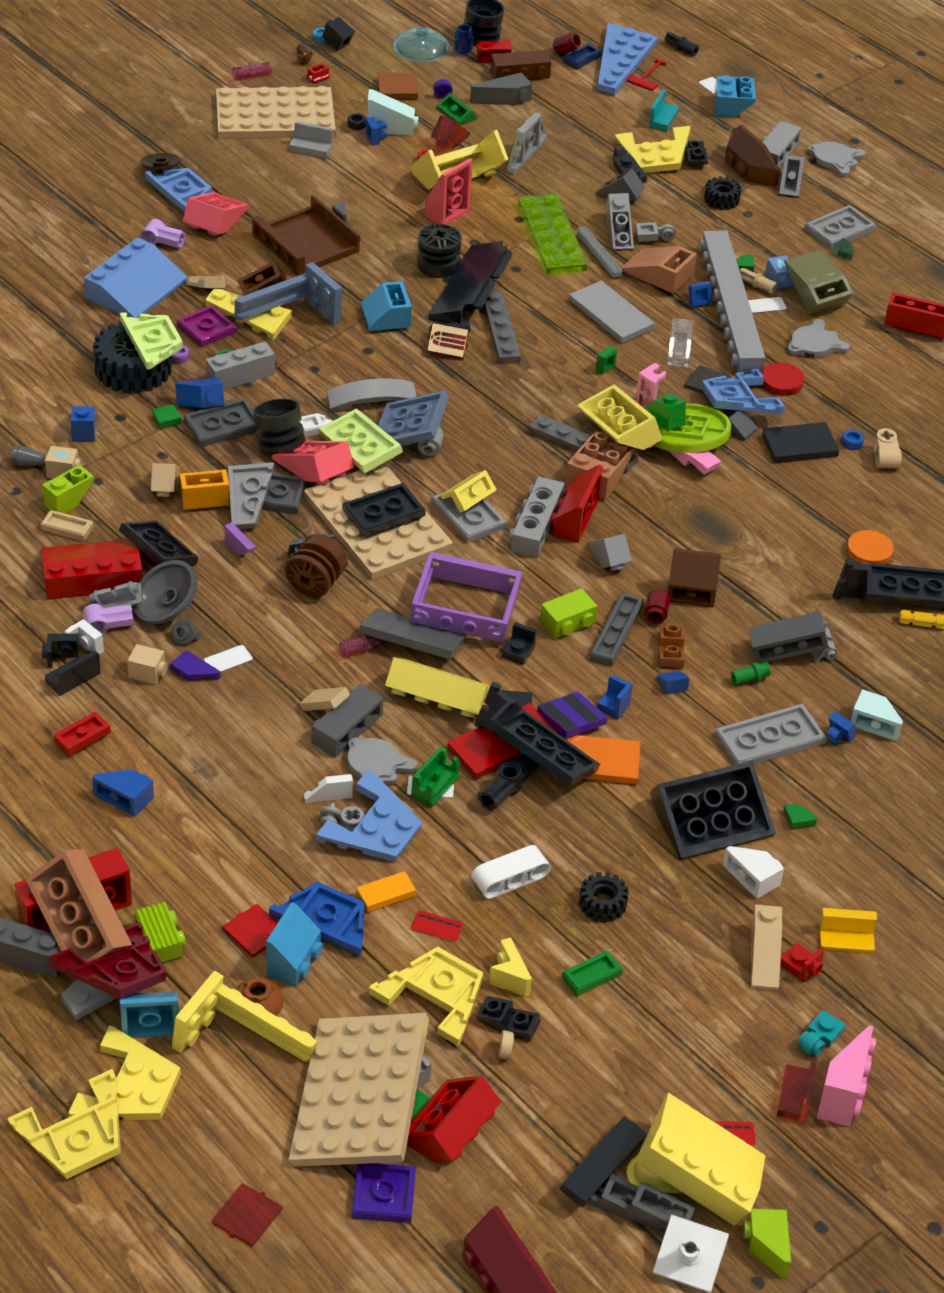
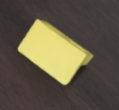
(470, 490)

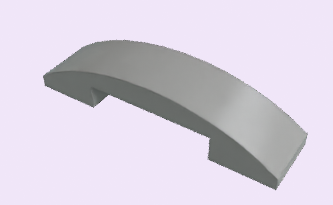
(369, 391)

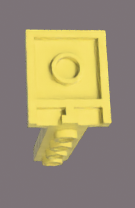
(215, 995)

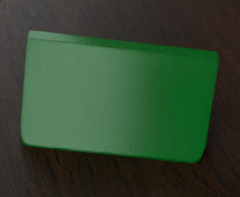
(456, 110)

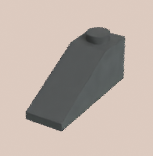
(503, 90)

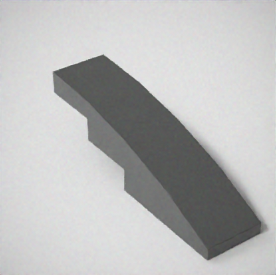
(640, 1204)

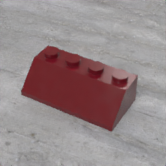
(502, 1258)

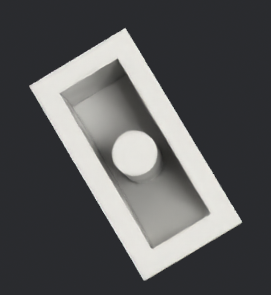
(754, 869)

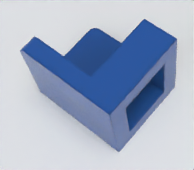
(616, 698)

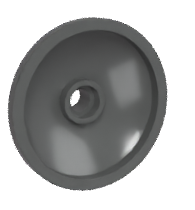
(166, 591)

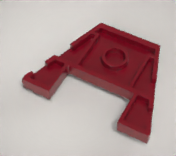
(118, 972)

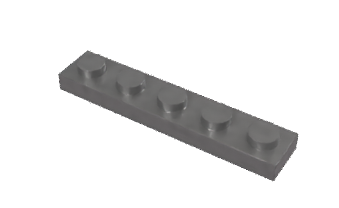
(501, 328)
(566, 436)

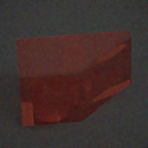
(448, 133)

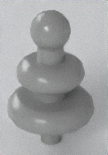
(330, 812)

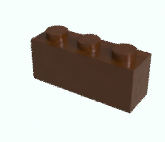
(529, 63)

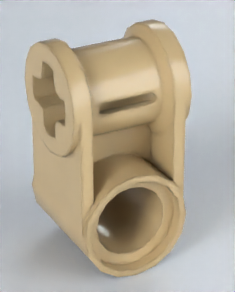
(887, 450)

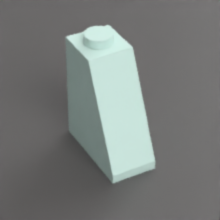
(397, 115)

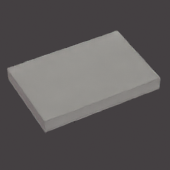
(840, 224)
(474, 522)

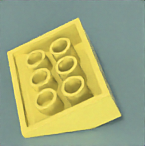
(702, 1160)

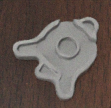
(836, 156)
(816, 341)
(378, 757)

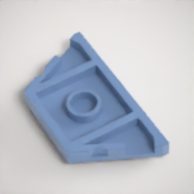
(178, 185)

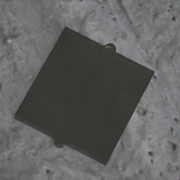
(701, 373)

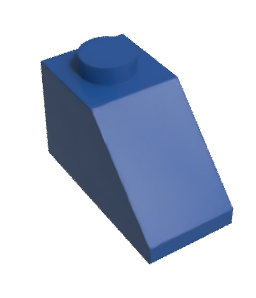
(200, 393)
(83, 423)
(124, 789)

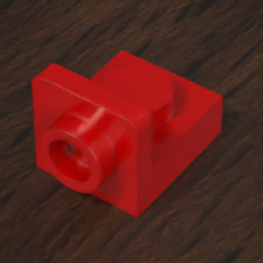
(802, 962)

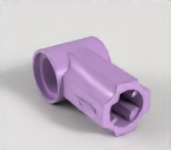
(157, 232)
(107, 618)

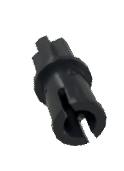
(682, 43)

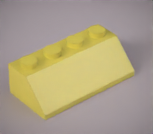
(622, 418)
(436, 685)

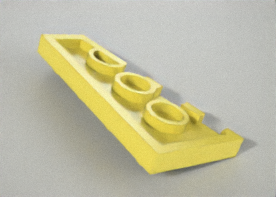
(269, 322)

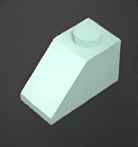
(876, 715)

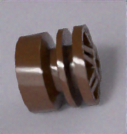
(316, 565)

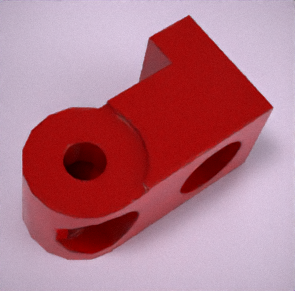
(486, 48)

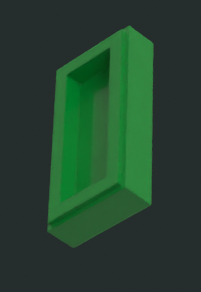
(592, 973)

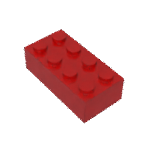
(112, 874)

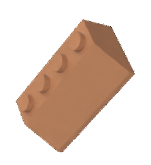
(77, 906)

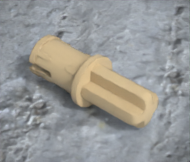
(758, 281)

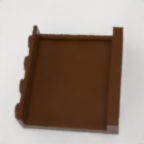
(307, 237)

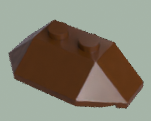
(751, 158)

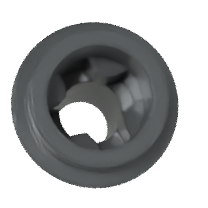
(24, 456)

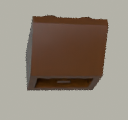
(694, 577)

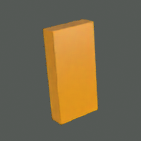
(386, 891)

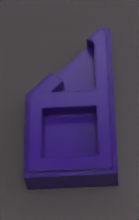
(192, 667)

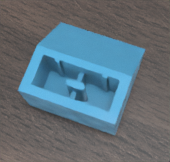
(733, 95)
(387, 307)

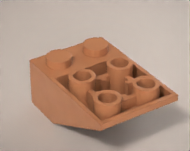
(662, 266)
(604, 451)

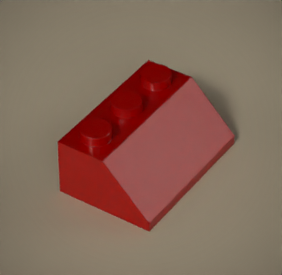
(578, 505)
(452, 1118)

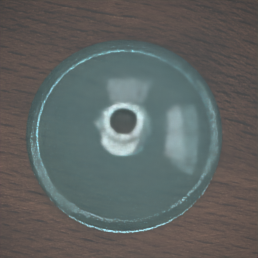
(421, 44)

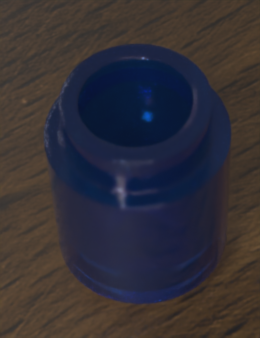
(463, 39)

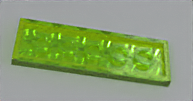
(552, 234)

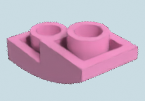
(703, 461)

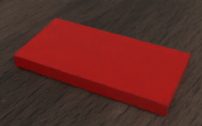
(485, 752)

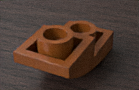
(671, 646)

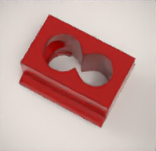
(318, 72)

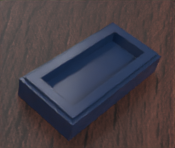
(582, 56)

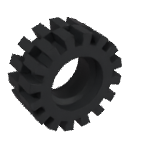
(722, 193)
(601, 908)

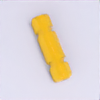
(921, 619)

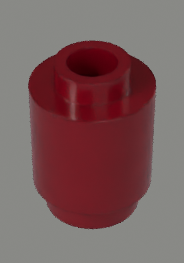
(566, 43)
(657, 606)

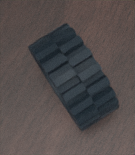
(120, 364)

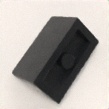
(74, 673)

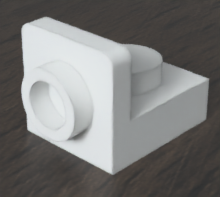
(87, 636)

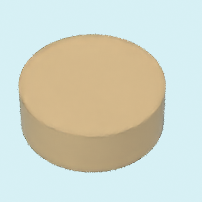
(505, 1045)

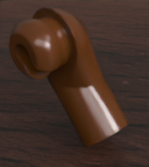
(305, 52)

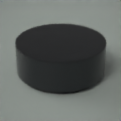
(356, 121)

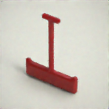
(645, 83)

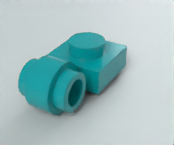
(822, 1031)

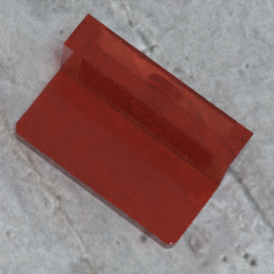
(796, 1091)

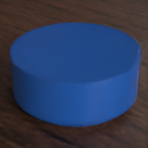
(852, 440)

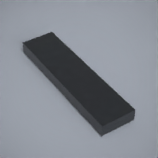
(603, 1161)

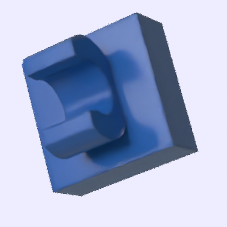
(373, 130)
(700, 294)
(840, 728)

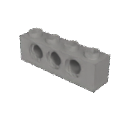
(534, 522)

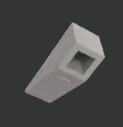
(619, 221)

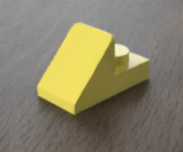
(511, 971)

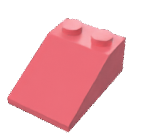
(450, 194)
(213, 212)
(317, 460)

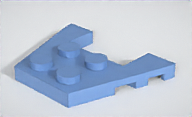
(736, 395)
(383, 830)

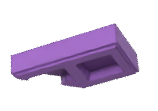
(237, 540)

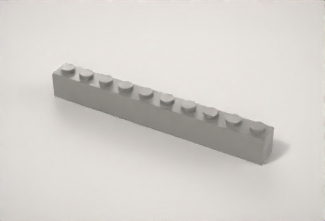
(731, 302)

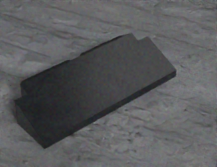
(471, 282)

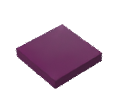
(206, 326)

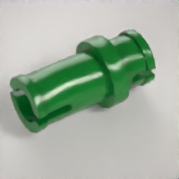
(750, 673)

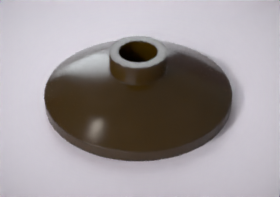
(160, 161)

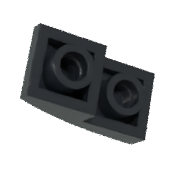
(696, 153)
(502, 1016)

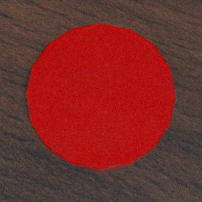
(782, 378)

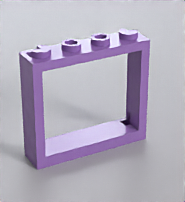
(472, 574)

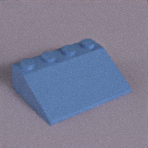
(133, 279)

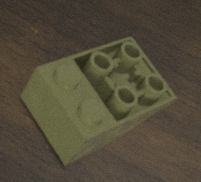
(818, 281)

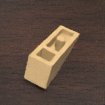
(766, 947)

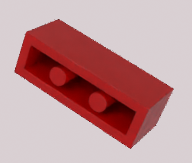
(915, 315)

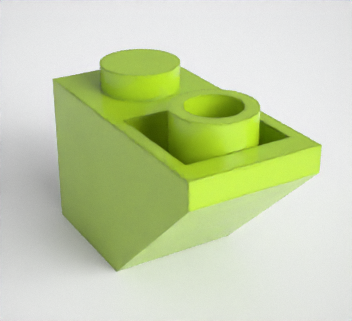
(67, 489)

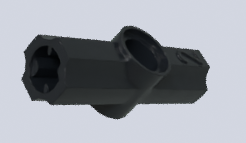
(507, 781)

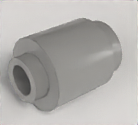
(432, 447)

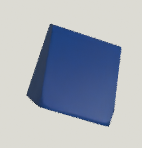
(673, 681)

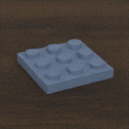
(414, 418)

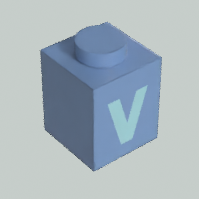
(778, 272)

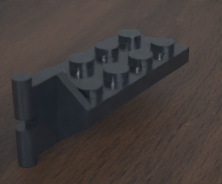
(891, 584)
(533, 738)

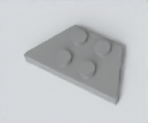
(527, 141)

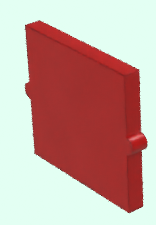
(251, 929)

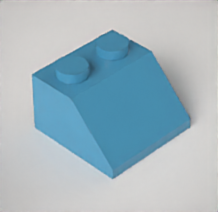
(293, 946)
(149, 1014)

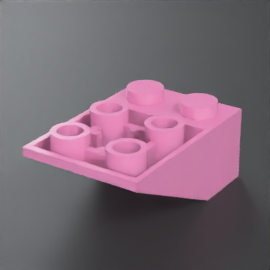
(847, 1080)

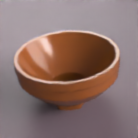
(271, 1000)

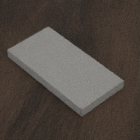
(611, 311)
(770, 735)

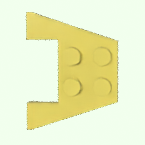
(657, 155)
(442, 981)
(142, 1083)
(80, 1139)

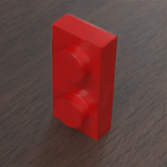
(82, 733)

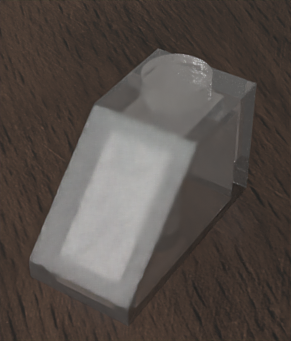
(680, 342)

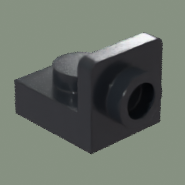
(520, 643)
(60, 647)

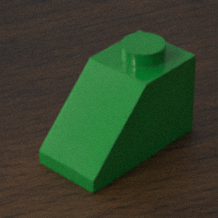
(668, 411)

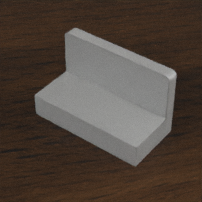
(312, 140)

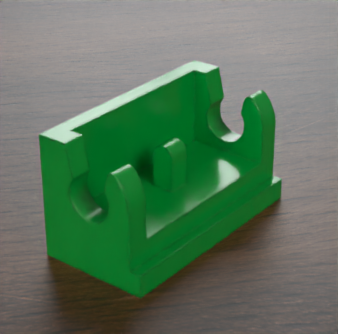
(435, 777)

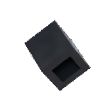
(338, 33)

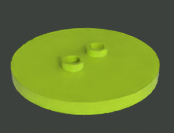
(703, 430)

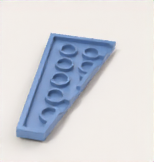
(622, 56)

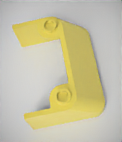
(486, 158)

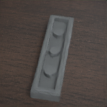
(616, 629)

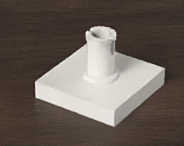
(691, 1254)

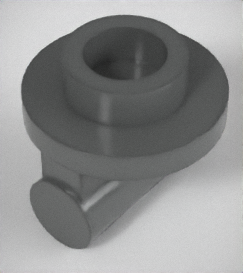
(184, 632)

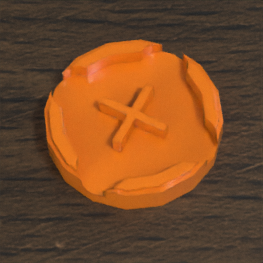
(870, 547)

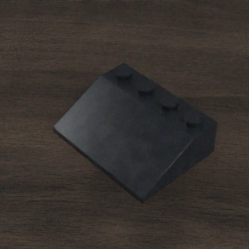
(713, 810)

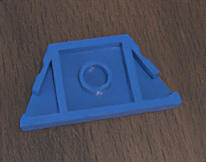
(333, 912)

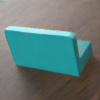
(662, 113)

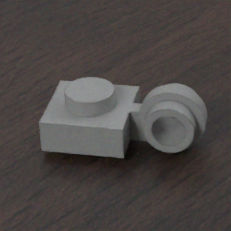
(649, 232)

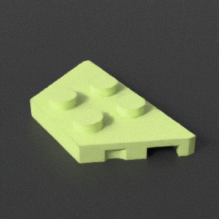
(152, 337)

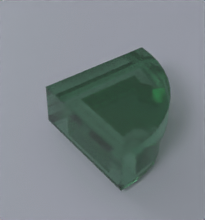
(844, 249)

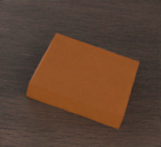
(398, 85)

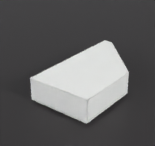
(313, 423)
(331, 789)

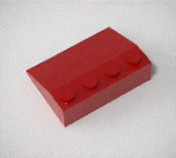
(89, 567)

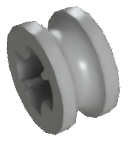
(350, 813)

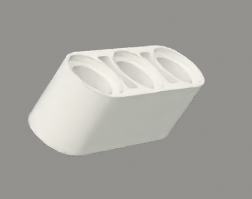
(511, 871)

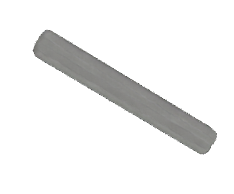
(599, 252)

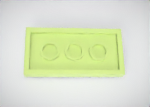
(366, 440)

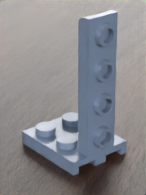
(314, 286)

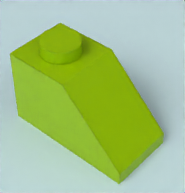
(769, 1239)

